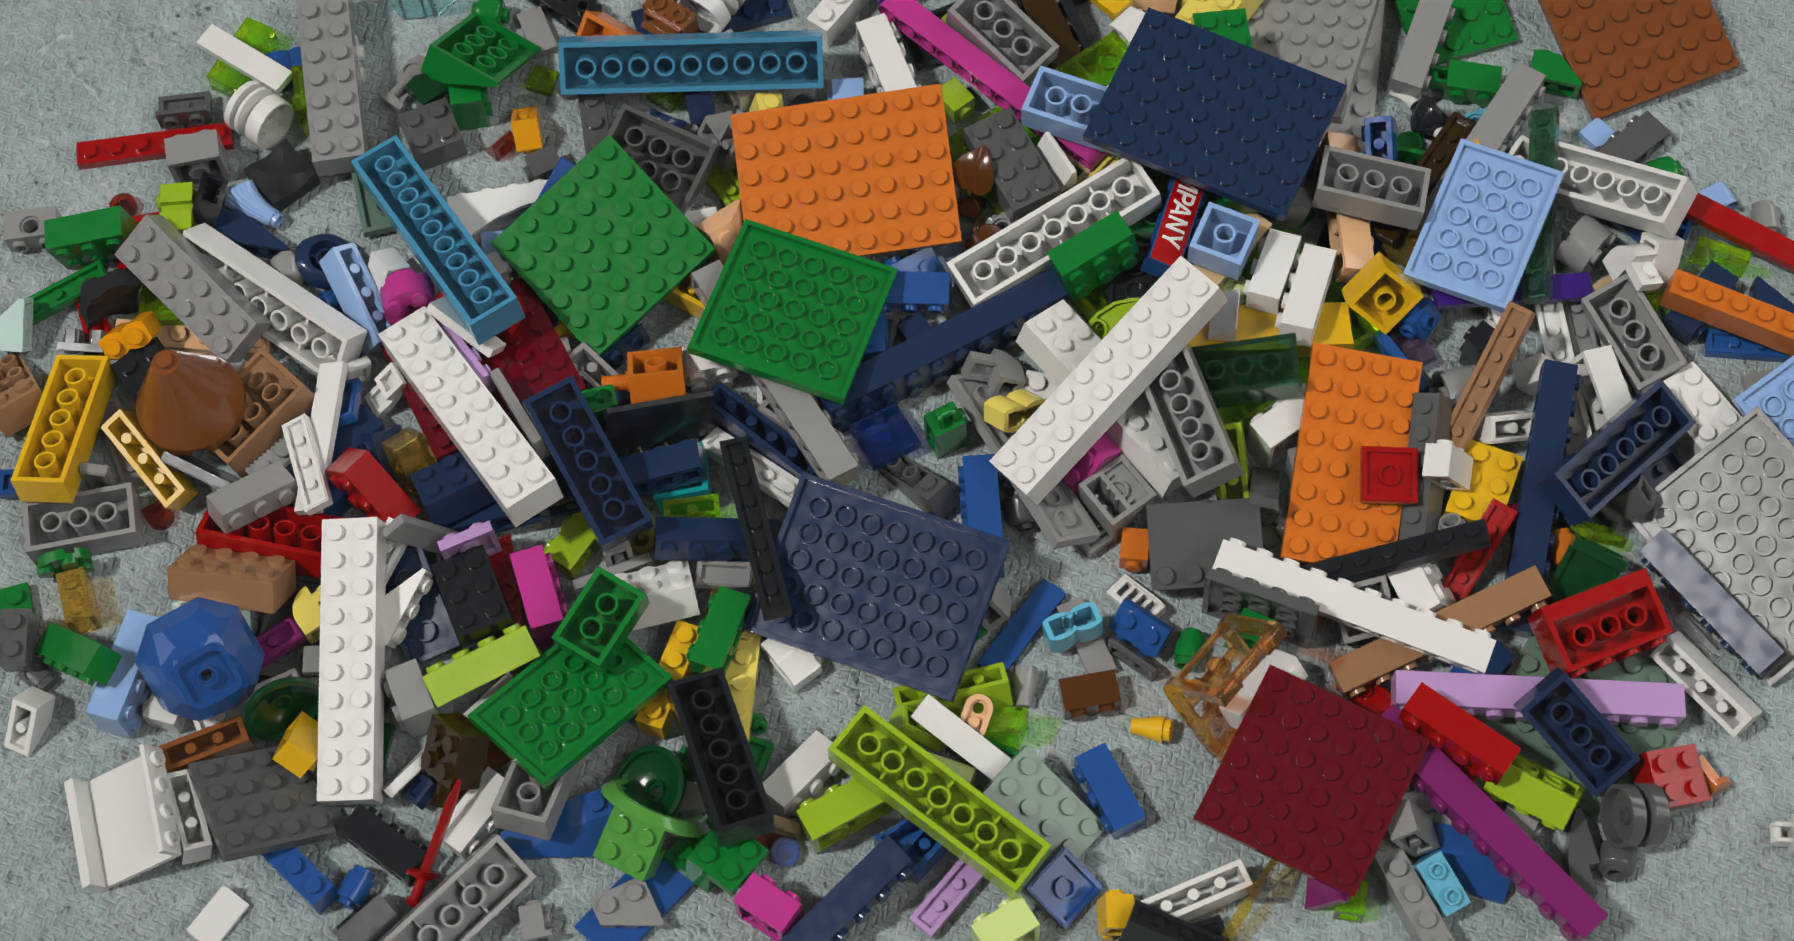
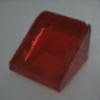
(501, 146)

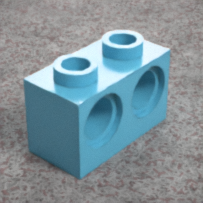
(1441, 883)

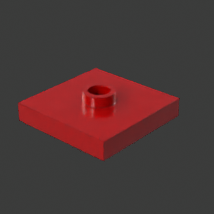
(1389, 475)

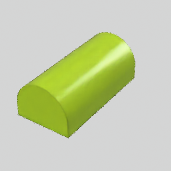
(902, 721)

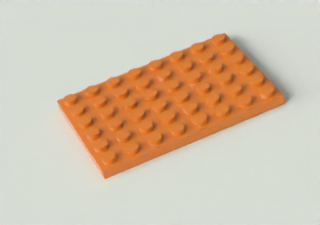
(852, 171)

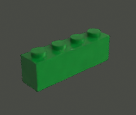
(77, 655)

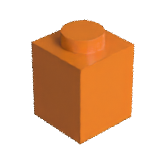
(1134, 549)

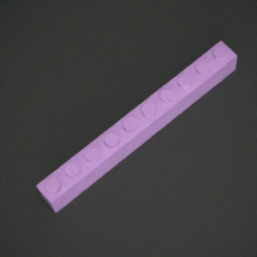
(1495, 694)

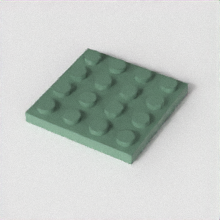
(1044, 805)

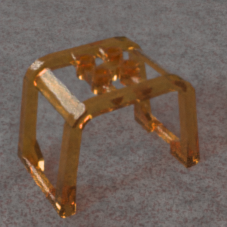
(1211, 686)

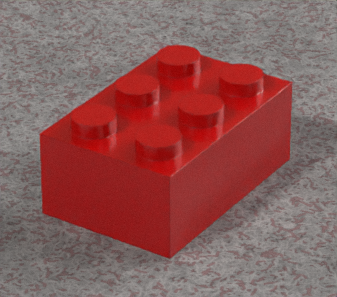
(369, 486)

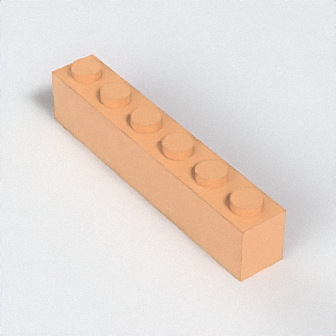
(1347, 233)

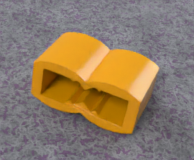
(130, 335)

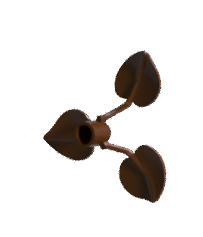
(975, 173)

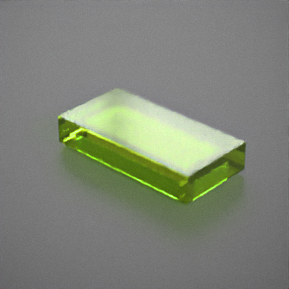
(1600, 534)

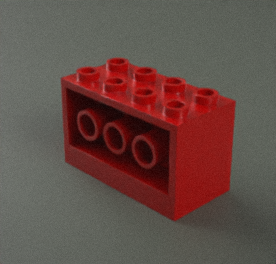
(1601, 625)

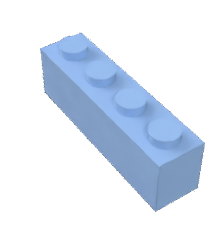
(356, 292)

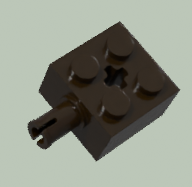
(454, 752)

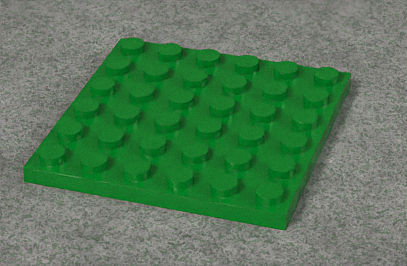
(603, 246)
(793, 311)

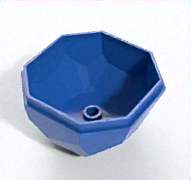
(198, 639)

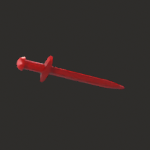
(425, 872)

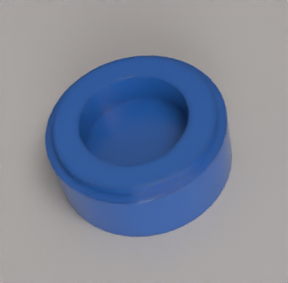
(785, 852)

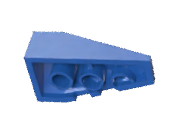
(575, 832)
(1472, 870)

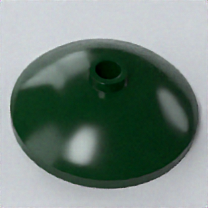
(277, 706)
(653, 770)

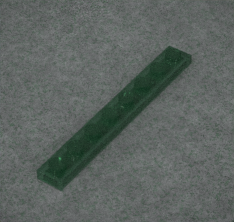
(1544, 151)

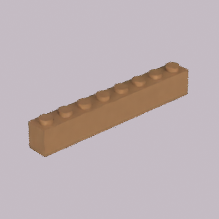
(1482, 610)

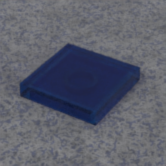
(884, 436)

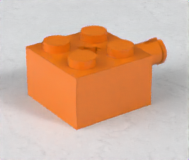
(651, 375)

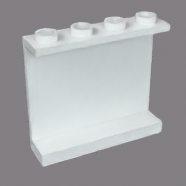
(123, 821)

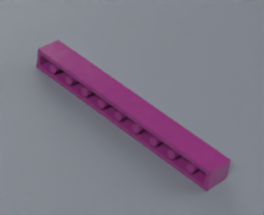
(1504, 843)

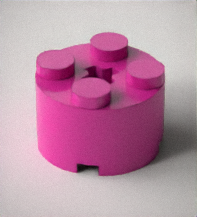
(405, 293)

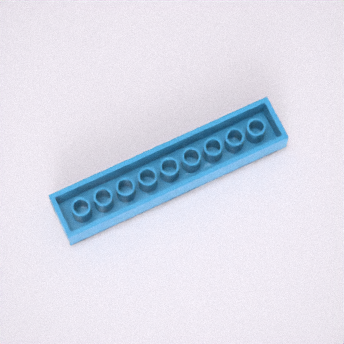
(691, 62)
(438, 240)

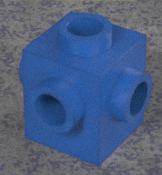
(1420, 320)

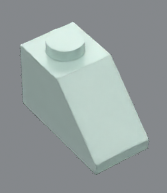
(17, 326)

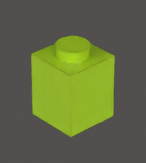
(957, 101)

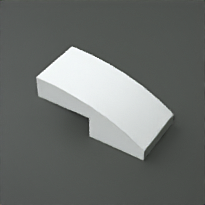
(387, 391)

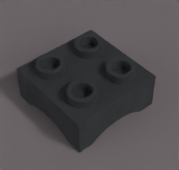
(282, 176)
(109, 296)

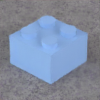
(1223, 240)

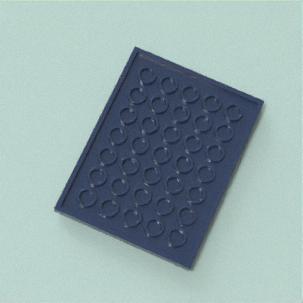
(1215, 113)
(882, 586)

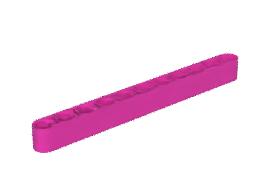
(972, 66)

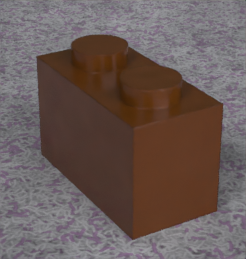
(1089, 695)

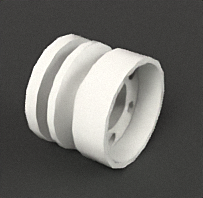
(712, 14)
(259, 114)

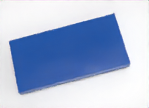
(666, 889)

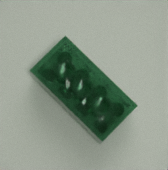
(1251, 370)

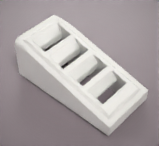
(1158, 606)

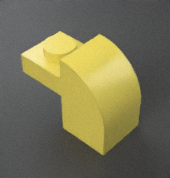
(307, 613)

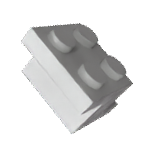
(1112, 499)

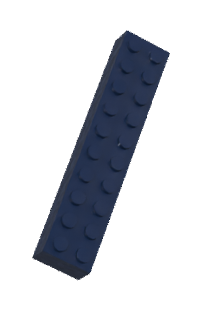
(943, 349)

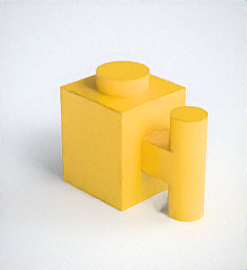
(1113, 913)

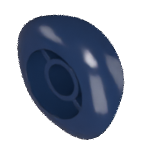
(309, 254)

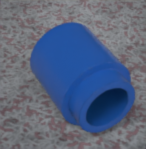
(355, 887)

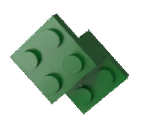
(710, 866)

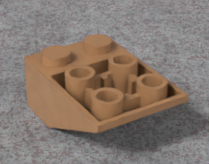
(18, 394)

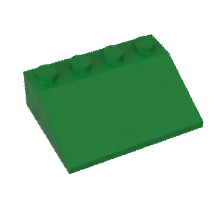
(477, 53)

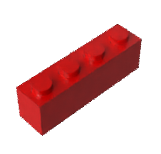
(1458, 734)

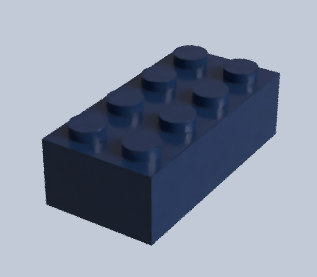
(1576, 731)

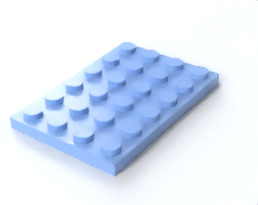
(1483, 225)

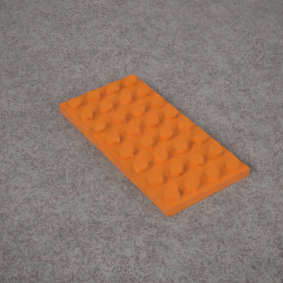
(1347, 404)

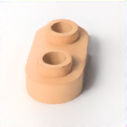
(977, 721)

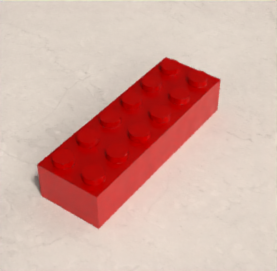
(275, 534)

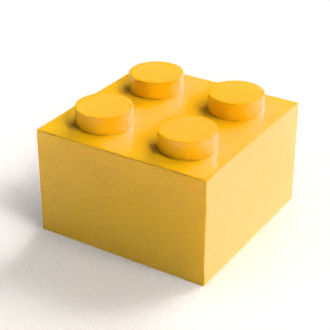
(1381, 293)

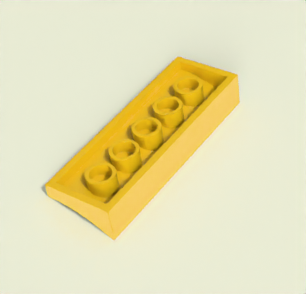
(1332, 327)

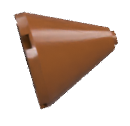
(190, 401)

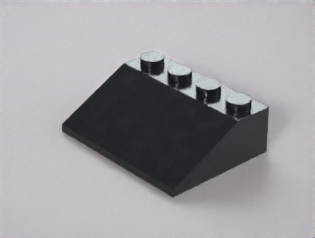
(656, 422)

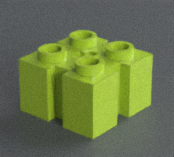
(177, 203)

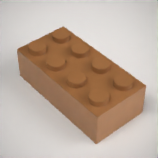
(232, 578)

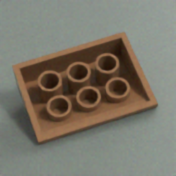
(272, 400)

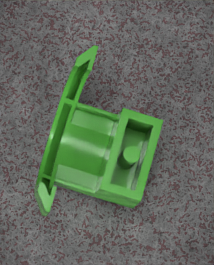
(636, 833)

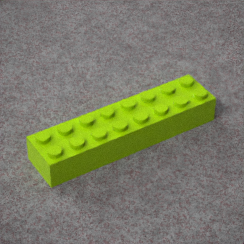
(939, 801)

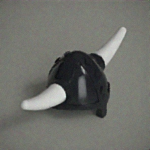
(1426, 116)

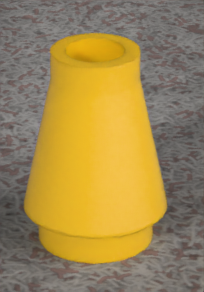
(1153, 728)

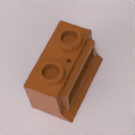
(668, 17)

